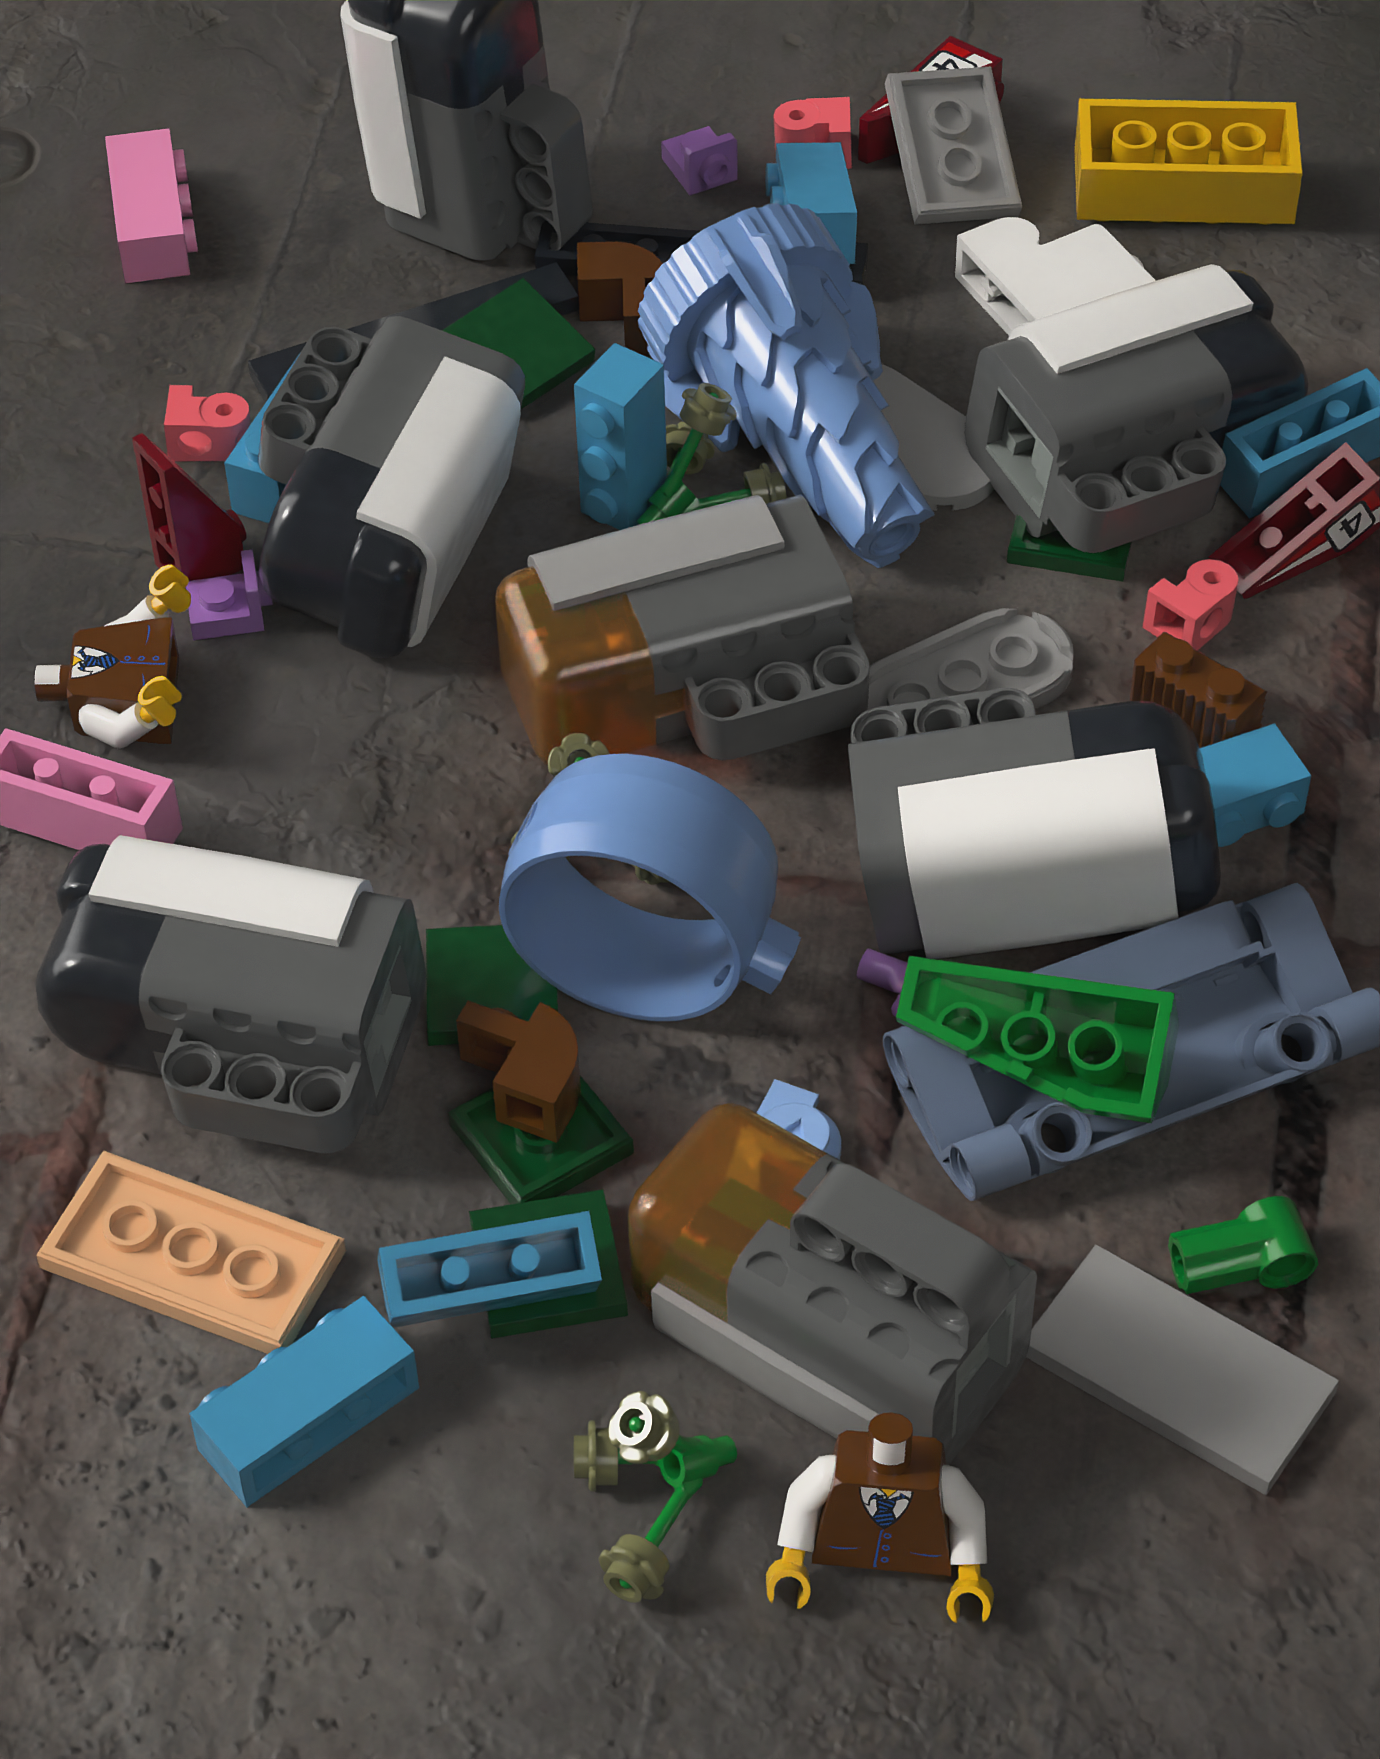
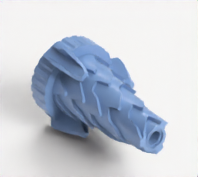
(796, 345)

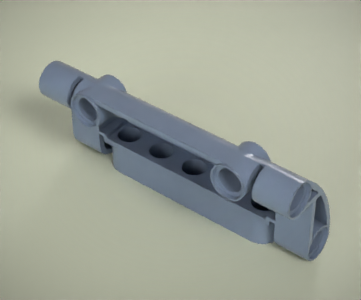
(1237, 986)

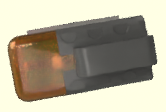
(683, 629)
(825, 1283)

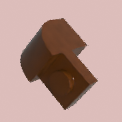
(613, 285)
(533, 1061)

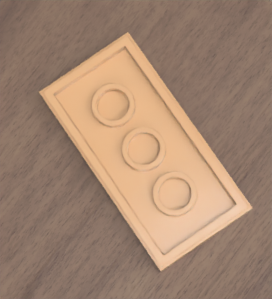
(192, 1253)

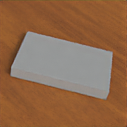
(953, 145)

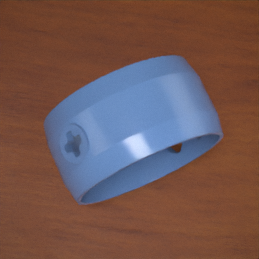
(623, 956)

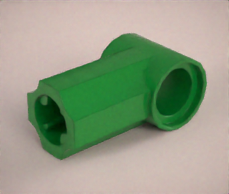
(1260, 1244)

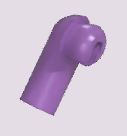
(883, 972)

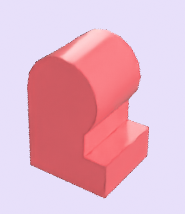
(815, 122)
(203, 425)
(1196, 606)

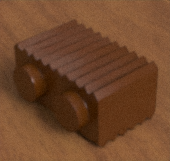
(1199, 689)

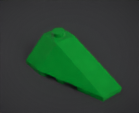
(1066, 1037)

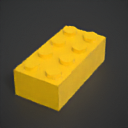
(1187, 161)

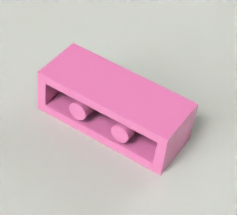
(150, 205)
(81, 796)

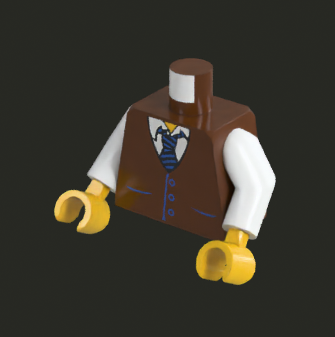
(126, 671)
(885, 1507)

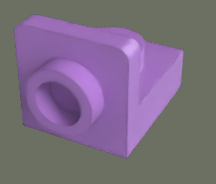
(701, 159)
(228, 603)

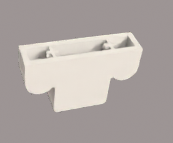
(1029, 281)

